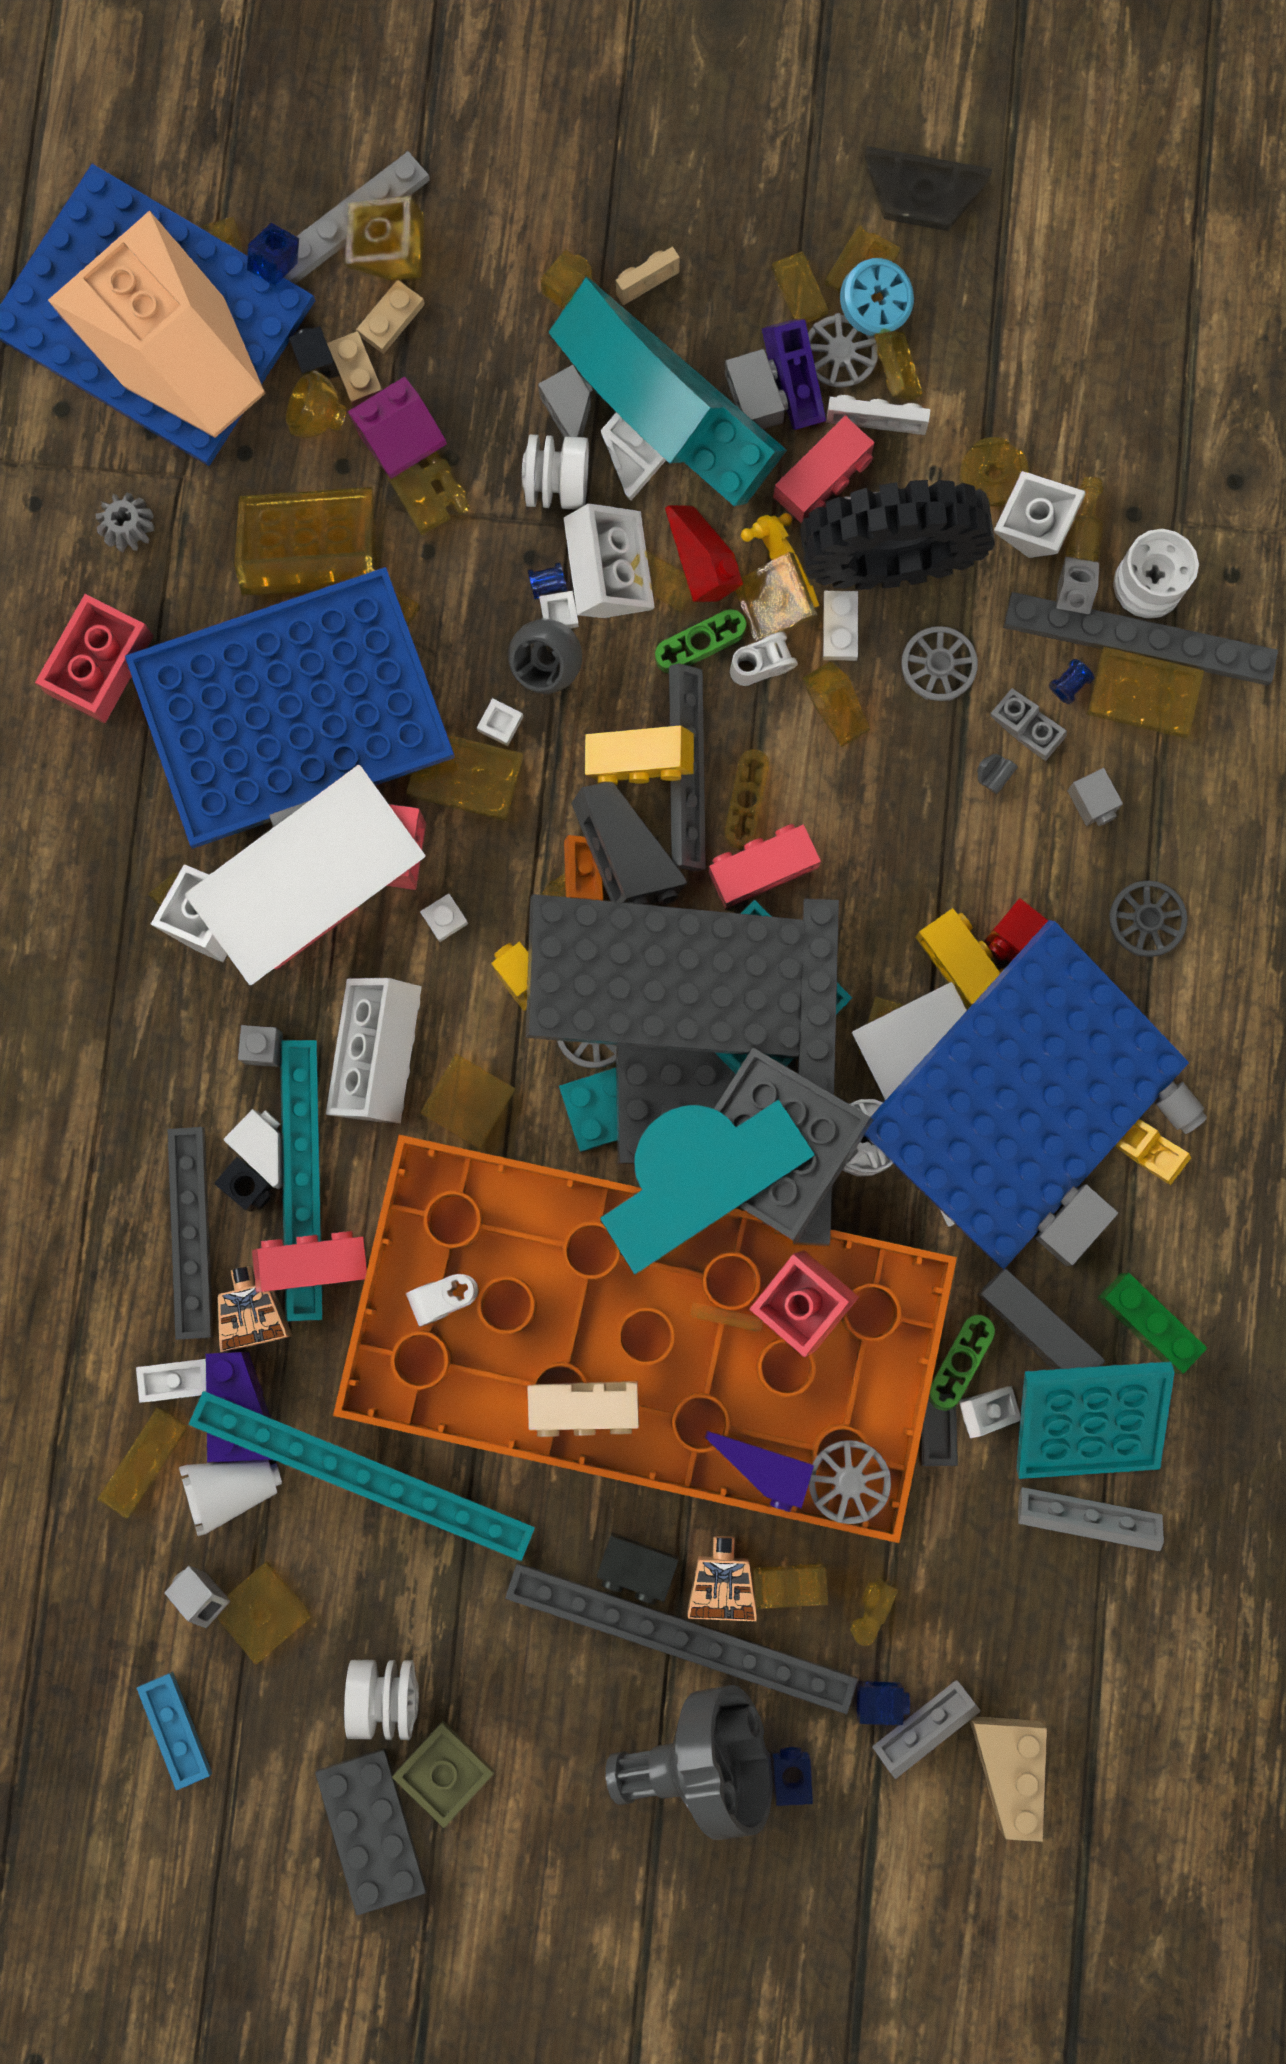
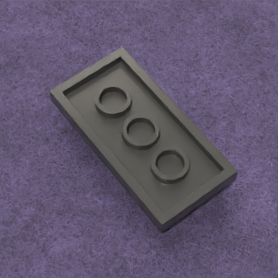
(371, 1831)

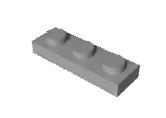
(926, 1729)

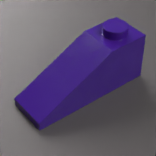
(792, 354)
(772, 1473)

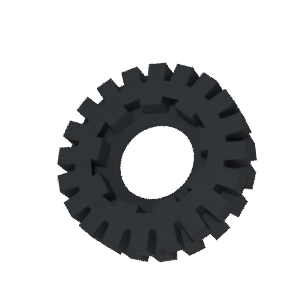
(897, 534)

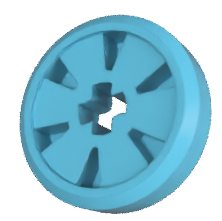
(874, 277)

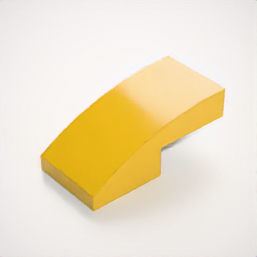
(1153, 1151)

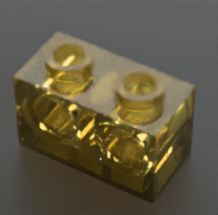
(790, 1585)

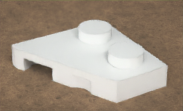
(631, 455)

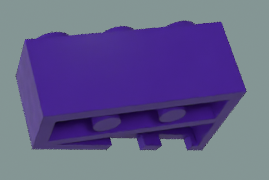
(235, 1380)

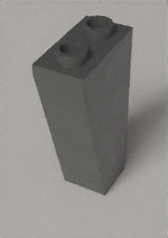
(624, 849)
(1037, 1324)

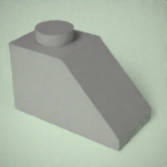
(567, 400)

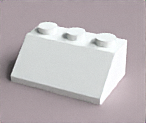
(600, 552)

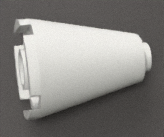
(227, 1489)

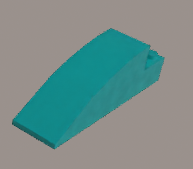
(664, 396)

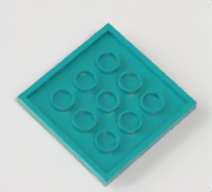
(1094, 1419)

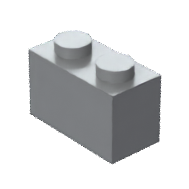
(754, 388)
(1075, 1224)

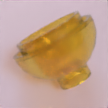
(314, 406)

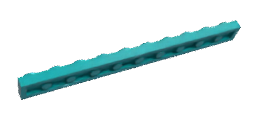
(361, 1475)

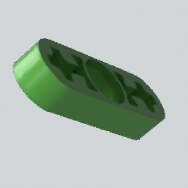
(726, 637)
(965, 1335)

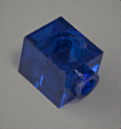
(273, 254)
(881, 1703)
(792, 1793)

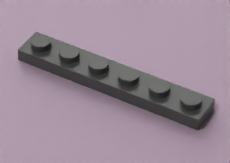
(688, 792)
(190, 1233)

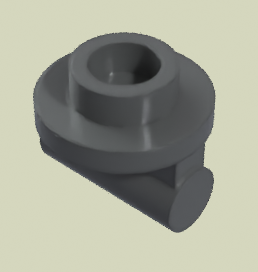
(995, 772)

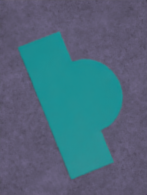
(697, 1171)

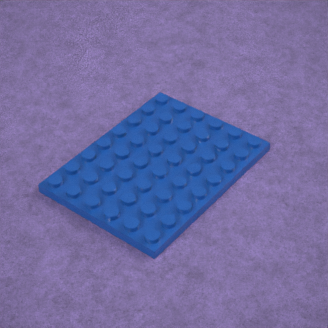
(86, 226)
(288, 705)
(1025, 1094)

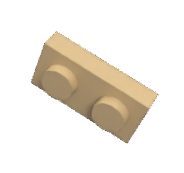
(638, 280)
(390, 316)
(354, 368)

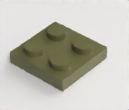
(443, 1774)

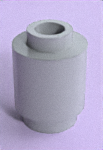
(1181, 1107)

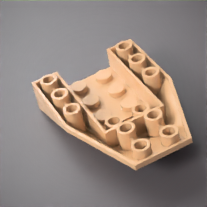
(162, 328)

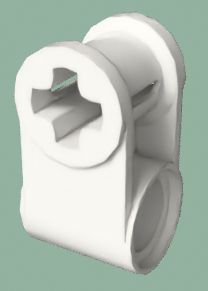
(768, 656)
(437, 1299)

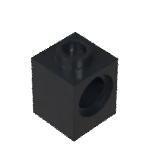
(313, 352)
(231, 1179)

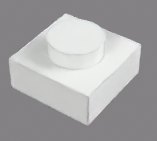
(560, 608)
(500, 722)
(444, 917)

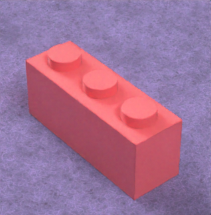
(824, 469)
(763, 865)
(309, 1262)

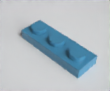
(174, 1730)

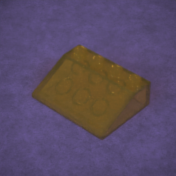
(304, 540)

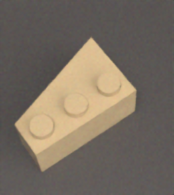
(583, 1407)
(1014, 1772)

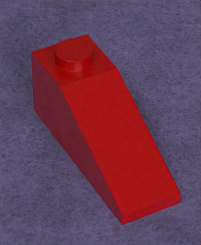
(704, 556)

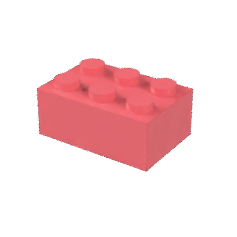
(90, 660)

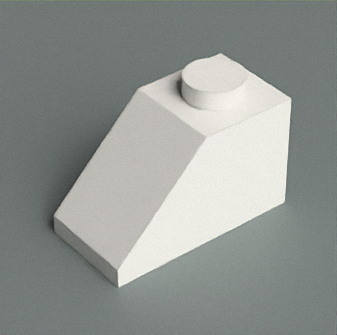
(259, 1145)

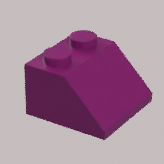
(397, 427)

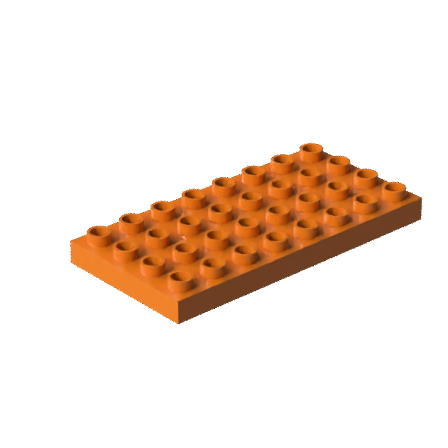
(570, 1310)

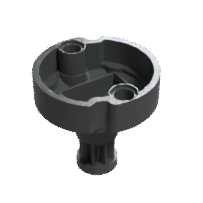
(712, 1764)

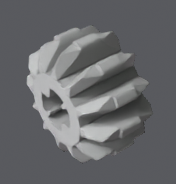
(117, 514)

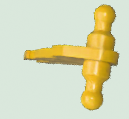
(774, 536)

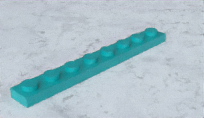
(300, 1163)

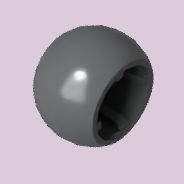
(536, 667)

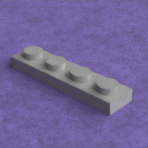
(1090, 1519)

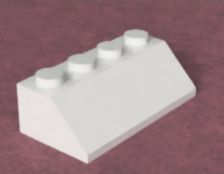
(373, 1049)

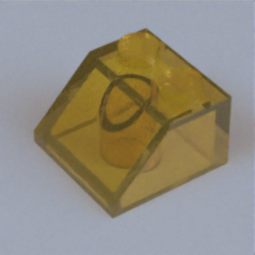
(385, 238)

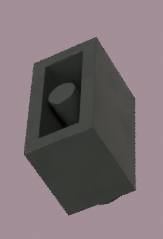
(637, 1568)

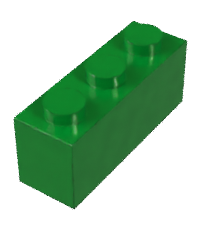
(1151, 1322)

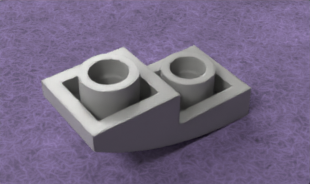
(1028, 725)

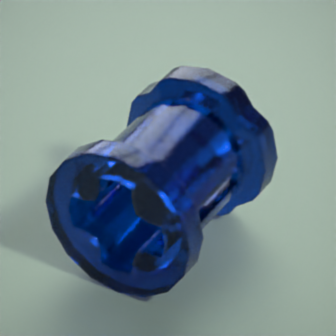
(547, 580)
(1071, 681)

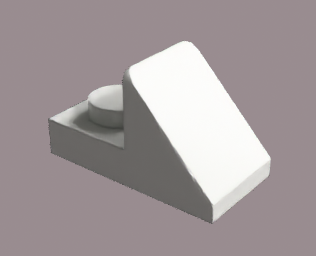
(989, 1411)

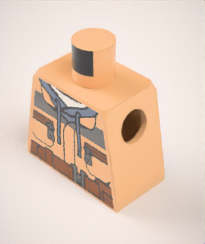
(249, 1316)
(722, 1585)

